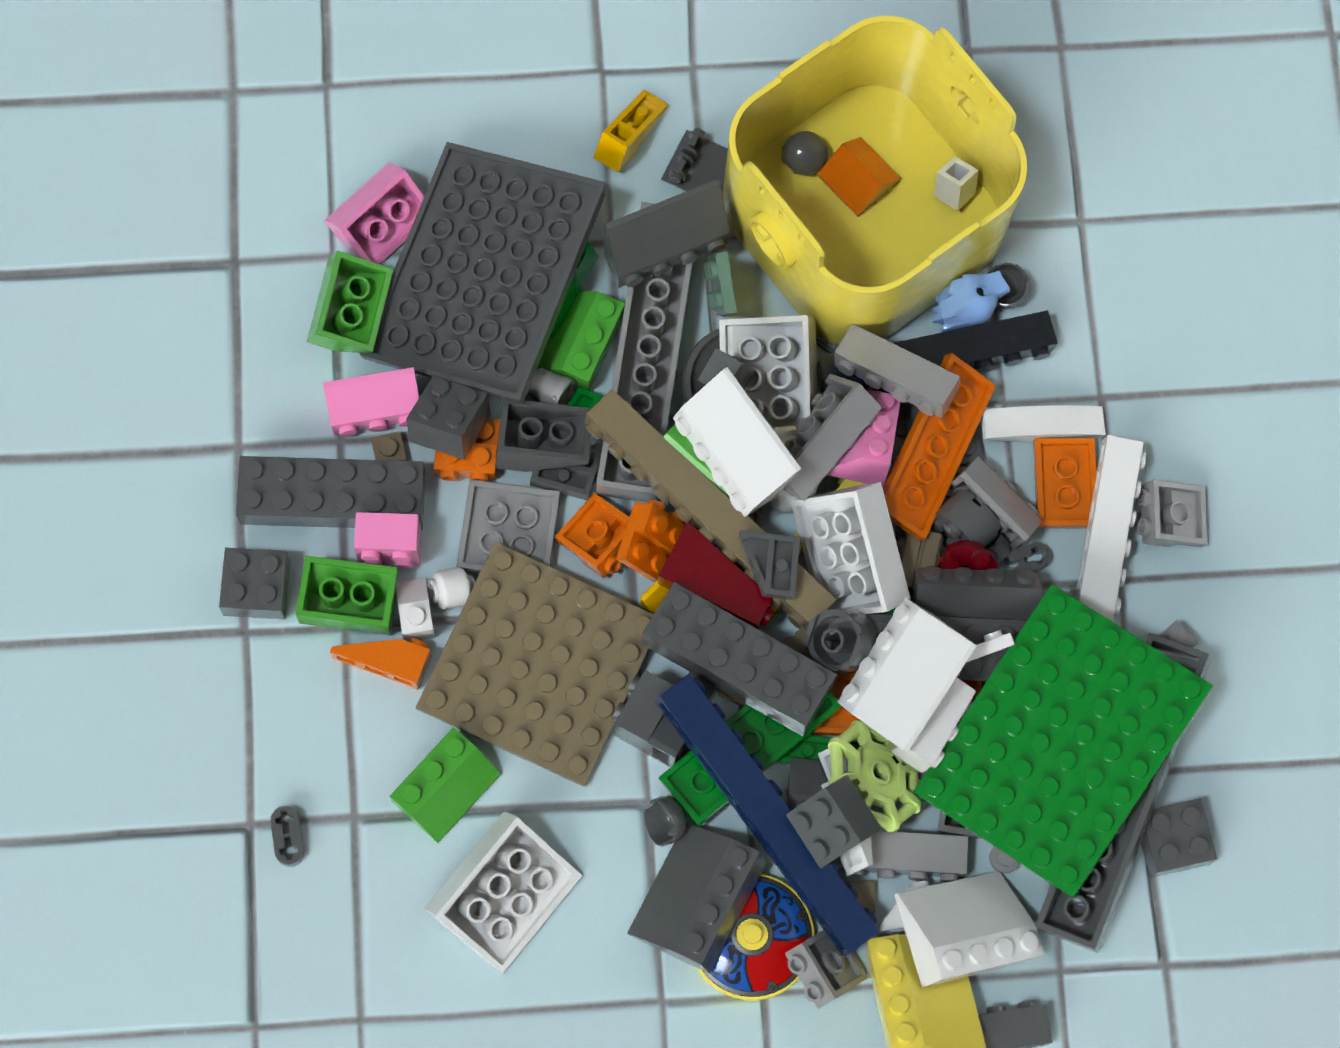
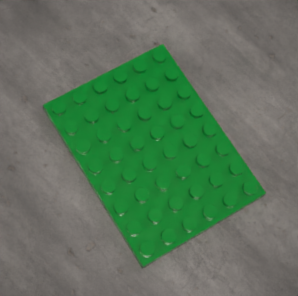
(1063, 740)

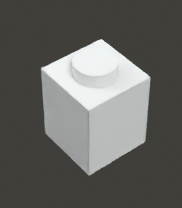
(956, 183)

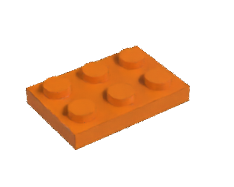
(1064, 481)

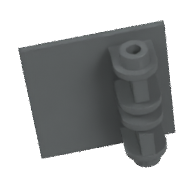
(696, 162)

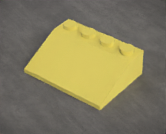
(919, 1016)

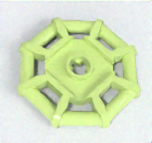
(896, 780)

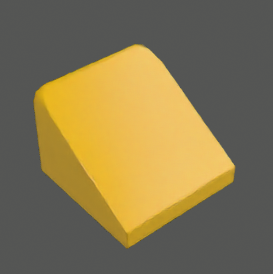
(653, 597)

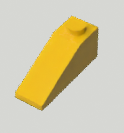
(629, 130)

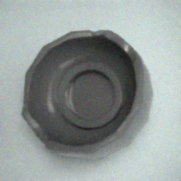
(805, 153)
(1016, 280)
(665, 820)

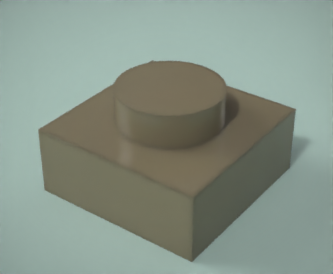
(389, 447)

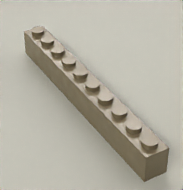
(693, 496)

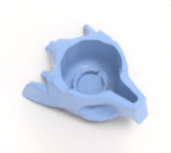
(969, 300)

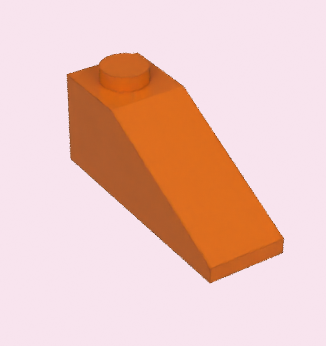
(391, 659)

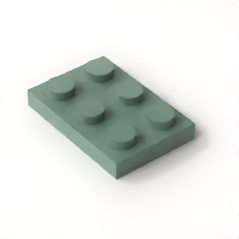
(722, 295)

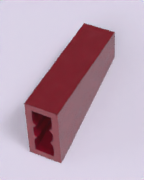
(711, 575)

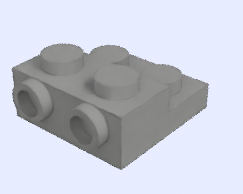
(1172, 514)
(824, 969)

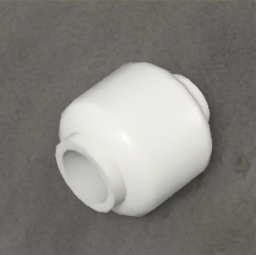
(450, 587)

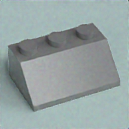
(1016, 518)

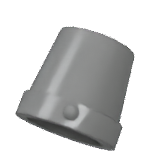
(552, 387)

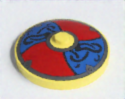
(754, 955)

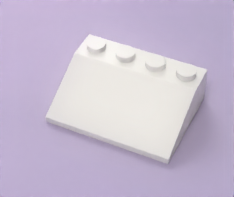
(784, 362)
(736, 443)
(852, 548)
(906, 674)
(503, 891)
(967, 928)

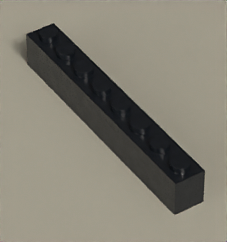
(977, 345)

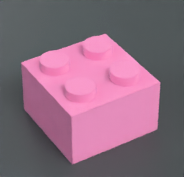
(388, 539)

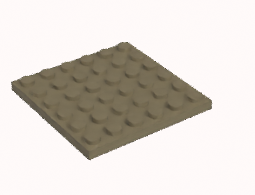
(537, 664)

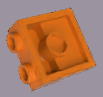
(478, 463)
(595, 535)
(649, 538)

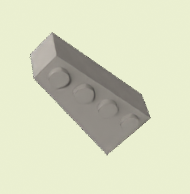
(828, 432)

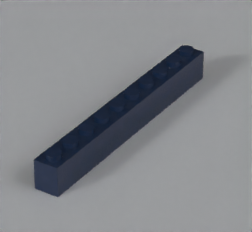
(765, 812)

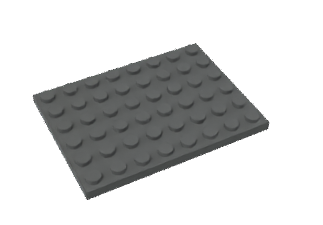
(486, 270)

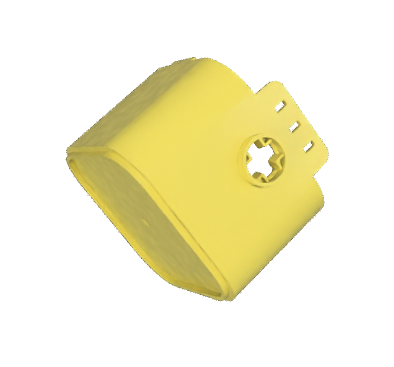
(917, 108)

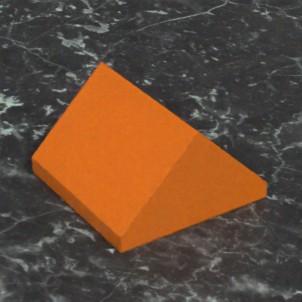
(857, 175)

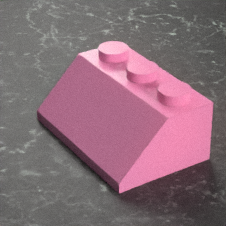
(378, 214)
(371, 401)
(872, 453)

